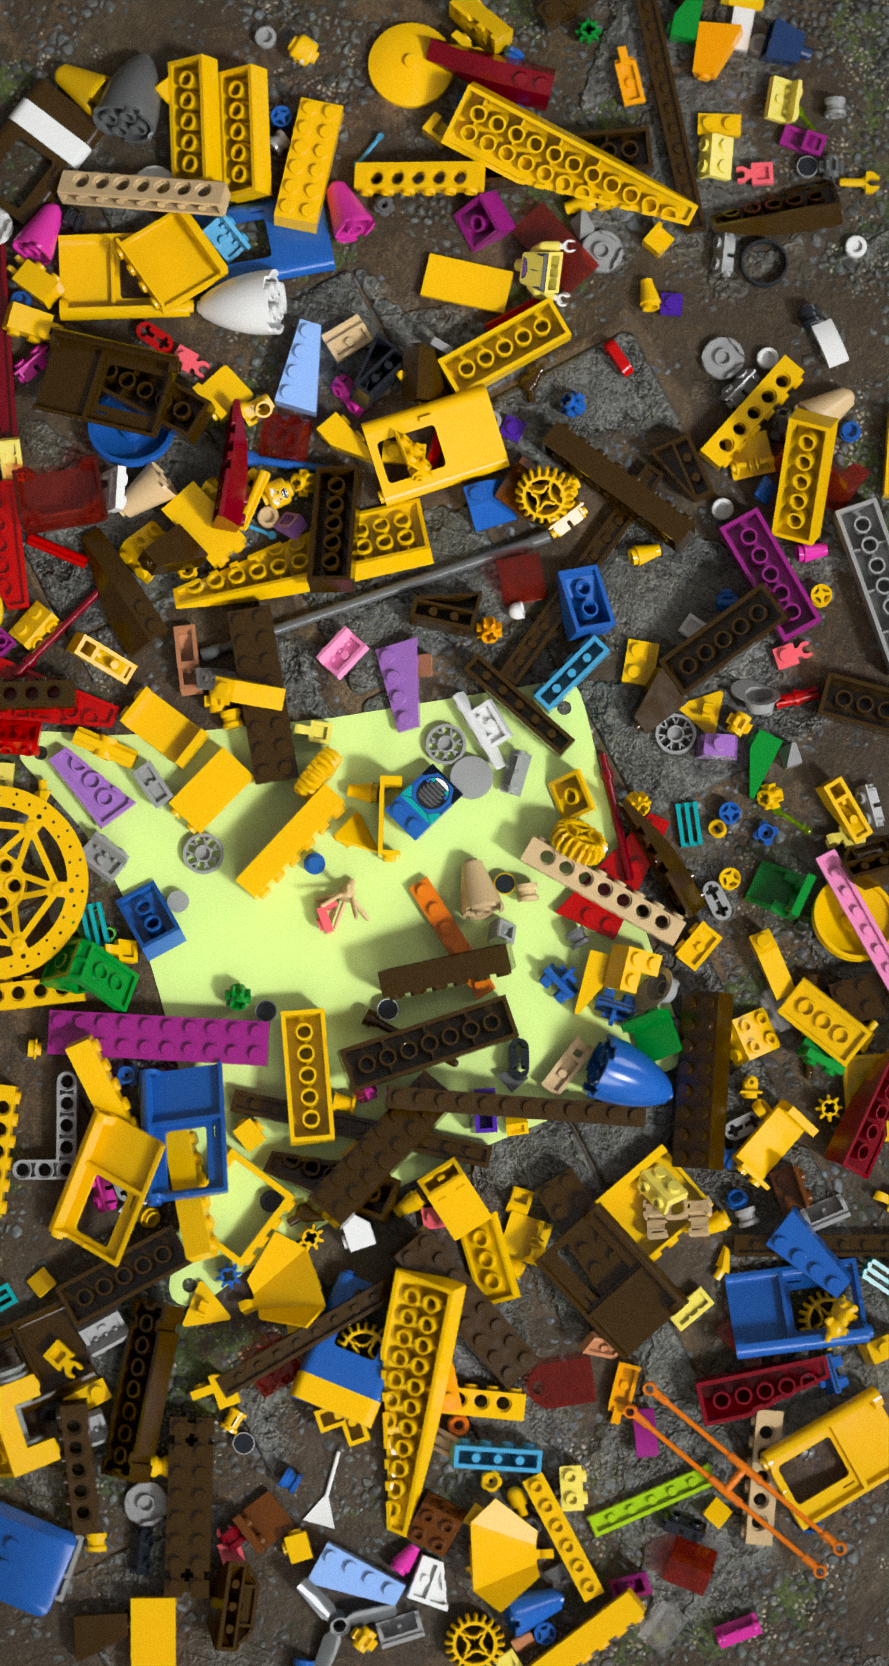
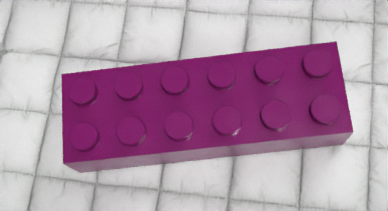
(763, 560)

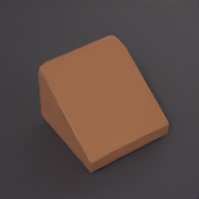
(425, 665)
(523, 1642)

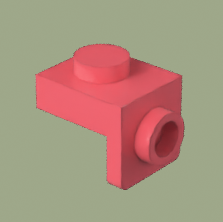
(324, 921)

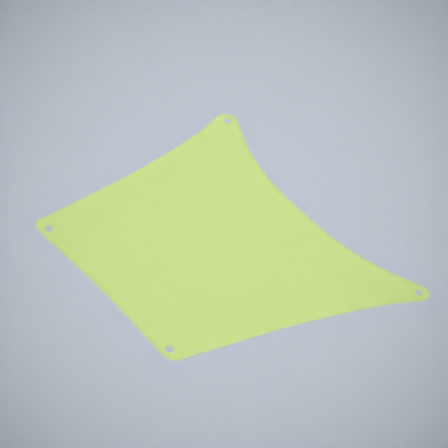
(289, 961)

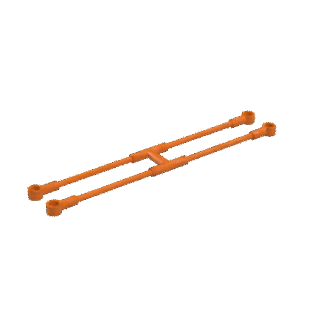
(726, 1489)

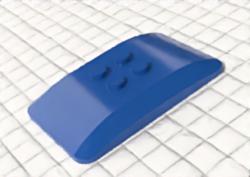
(31, 1559)

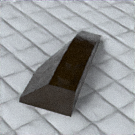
(794, 212)
(122, 597)
(666, 864)
(309, 1172)

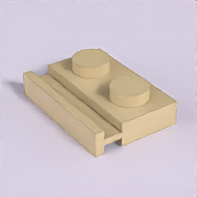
(347, 338)

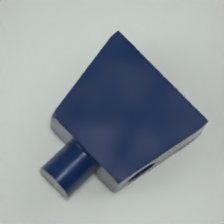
(784, 44)

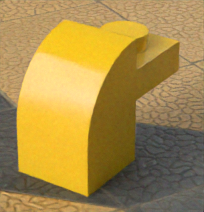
(202, 1389)

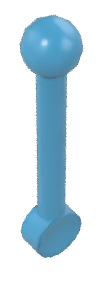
(379, 137)
(271, 535)

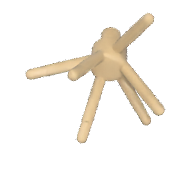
(346, 895)

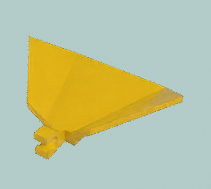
(285, 1285)
(503, 1555)

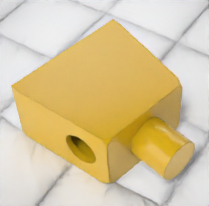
(877, 1348)

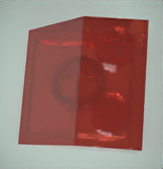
(521, 579)
(689, 1565)

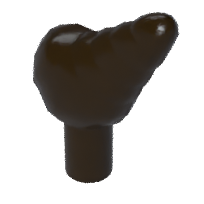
(530, 382)
(305, 1214)

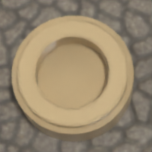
(268, 517)

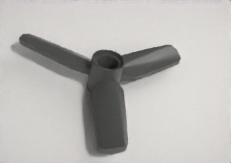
(326, 1610)

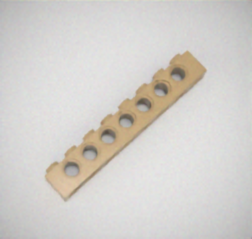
(144, 193)
(609, 902)

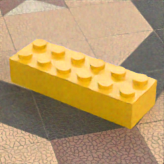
(194, 118)
(245, 132)
(308, 165)
(505, 348)
(804, 476)
(290, 843)
(307, 1077)

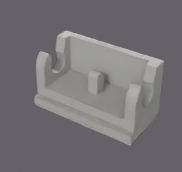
(153, 785)
(826, 1212)
(400, 1629)

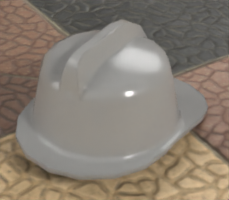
(756, 696)
(656, 990)

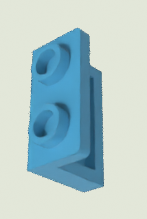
(226, 237)

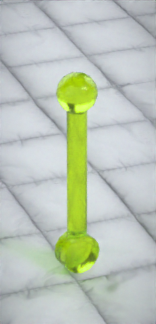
(806, 119)
(807, 830)

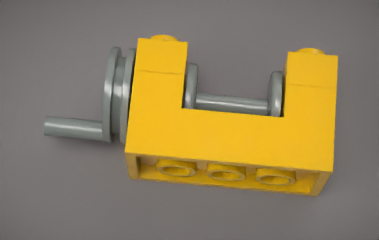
(17, 1449)

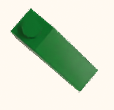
(685, 22)
(760, 757)

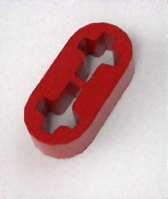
(157, 333)
(618, 358)

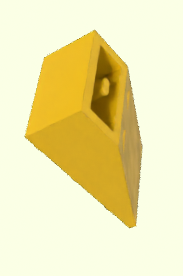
(454, 1199)

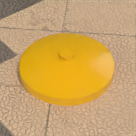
(401, 70)
(834, 928)

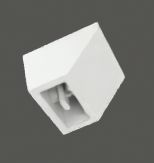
(358, 1234)

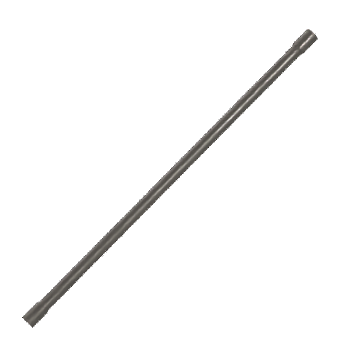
(530, 542)

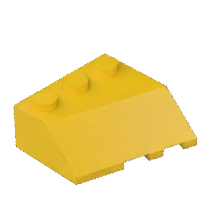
(481, 25)

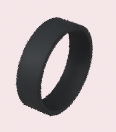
(764, 242)

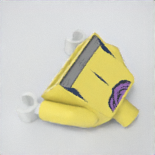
(542, 270)

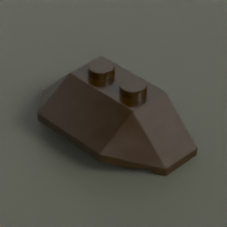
(867, 863)
(232, 1605)

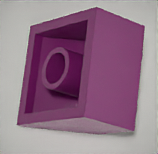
(484, 220)

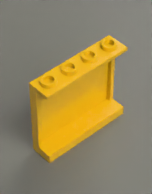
(172, 260)
(626, 1203)

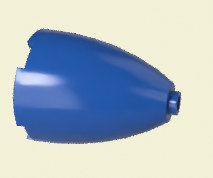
(625, 1076)

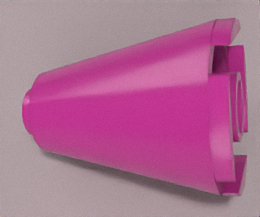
(347, 213)
(40, 235)

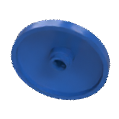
(125, 447)

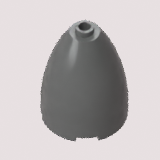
(129, 101)

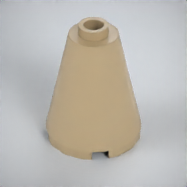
(833, 403)
(148, 491)
(478, 892)

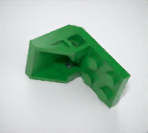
(779, 890)
(89, 968)

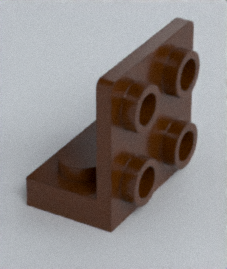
(506, 491)
(790, 1188)
(263, 1522)
(436, 1524)

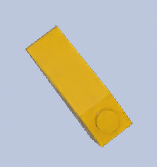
(101, 657)
(248, 693)
(844, 808)
(772, 964)
(592, 979)

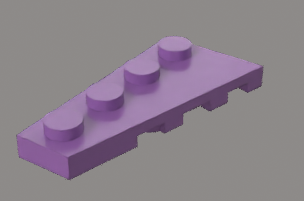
(400, 674)
(92, 790)

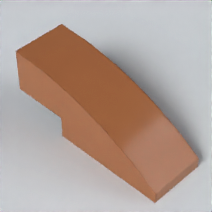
(187, 658)

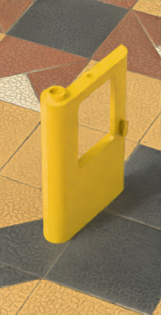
(92, 282)
(465, 433)
(122, 1157)
(860, 1438)

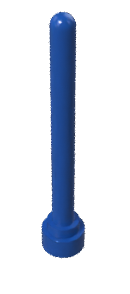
(255, 460)

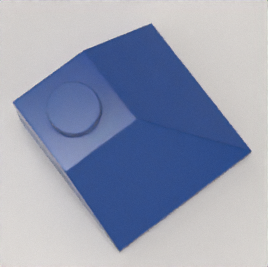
(484, 508)

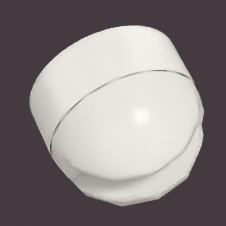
(517, 610)

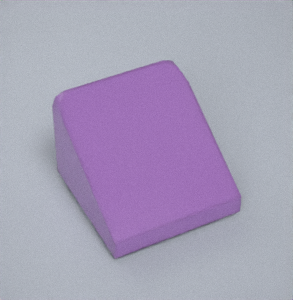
(291, 525)

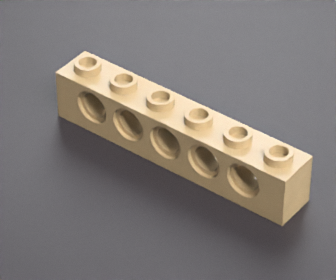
(760, 1534)

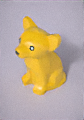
(840, 1316)

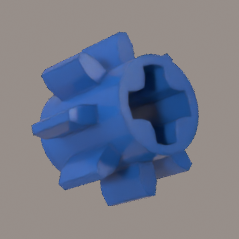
(572, 404)
(725, 599)
(235, 1274)

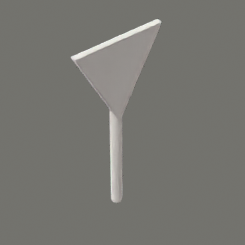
(321, 1513)

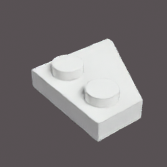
(114, 493)
(429, 1583)

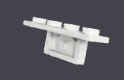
(487, 725)

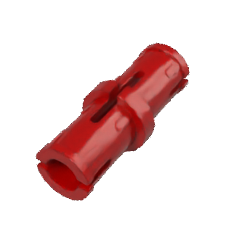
(797, 697)

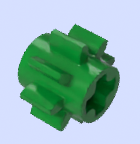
(593, 30)
(238, 996)

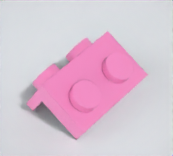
(342, 653)

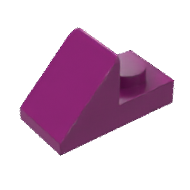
(637, 1581)

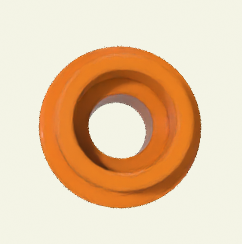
(458, 1432)

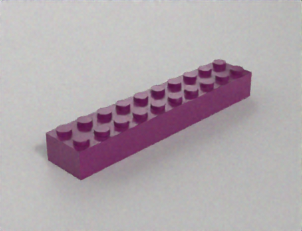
(163, 1037)

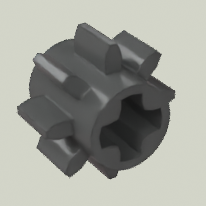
(831, 167)
(780, 420)
(805, 931)

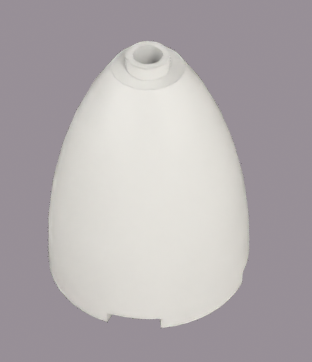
(247, 303)

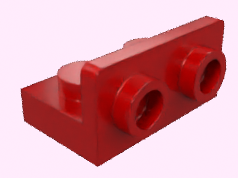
(20, 737)

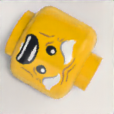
(303, 50)
(277, 493)

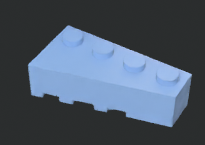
(301, 373)
(353, 1575)

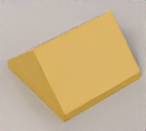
(572, 795)

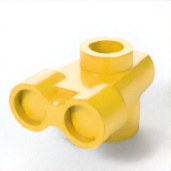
(252, 411)

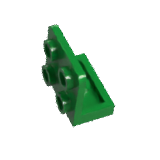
(654, 1033)
(816, 1056)

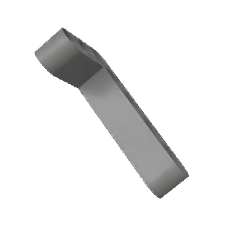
(61, 1136)

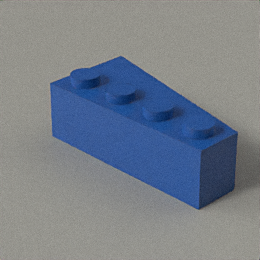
(808, 1252)

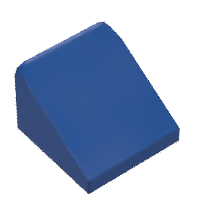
(765, 491)

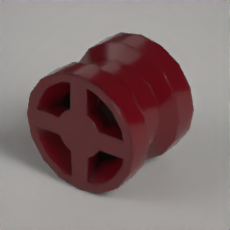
(233, 1539)

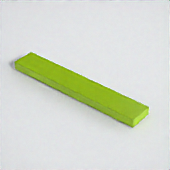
(649, 1501)

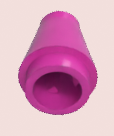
(806, 553)
(404, 1559)

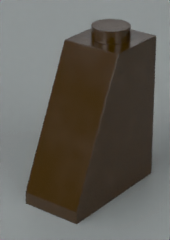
(421, 374)
(172, 553)
(657, 702)
(99, 1630)

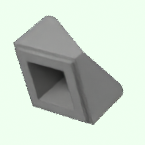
(582, 225)
(790, 755)
(501, 932)

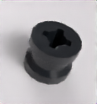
(74, 219)
(810, 316)

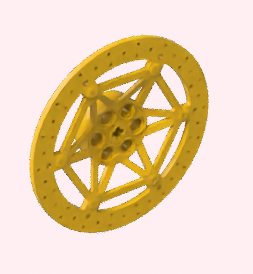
(53, 887)

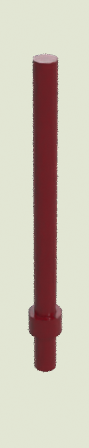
(30, 659)
(607, 775)

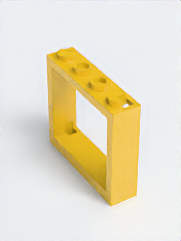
(273, 1223)

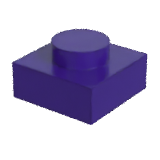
(671, 304)
(512, 429)

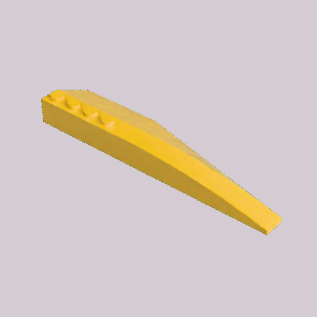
(553, 159)
(388, 542)
(415, 1374)

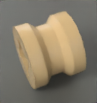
(527, 892)

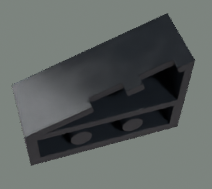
(377, 372)

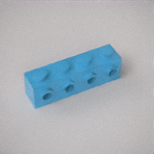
(574, 671)
(495, 1456)

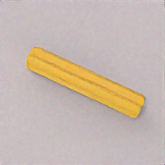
(254, 496)

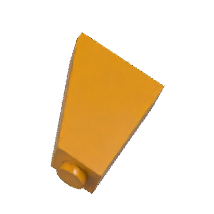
(714, 47)

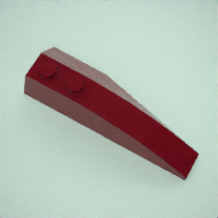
(508, 77)
(232, 481)
(862, 1126)
(751, 1389)

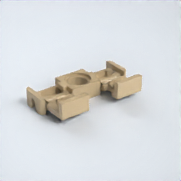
(695, 1208)

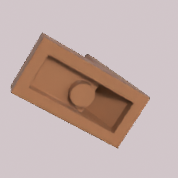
(596, 1345)

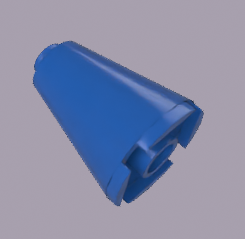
(532, 1609)

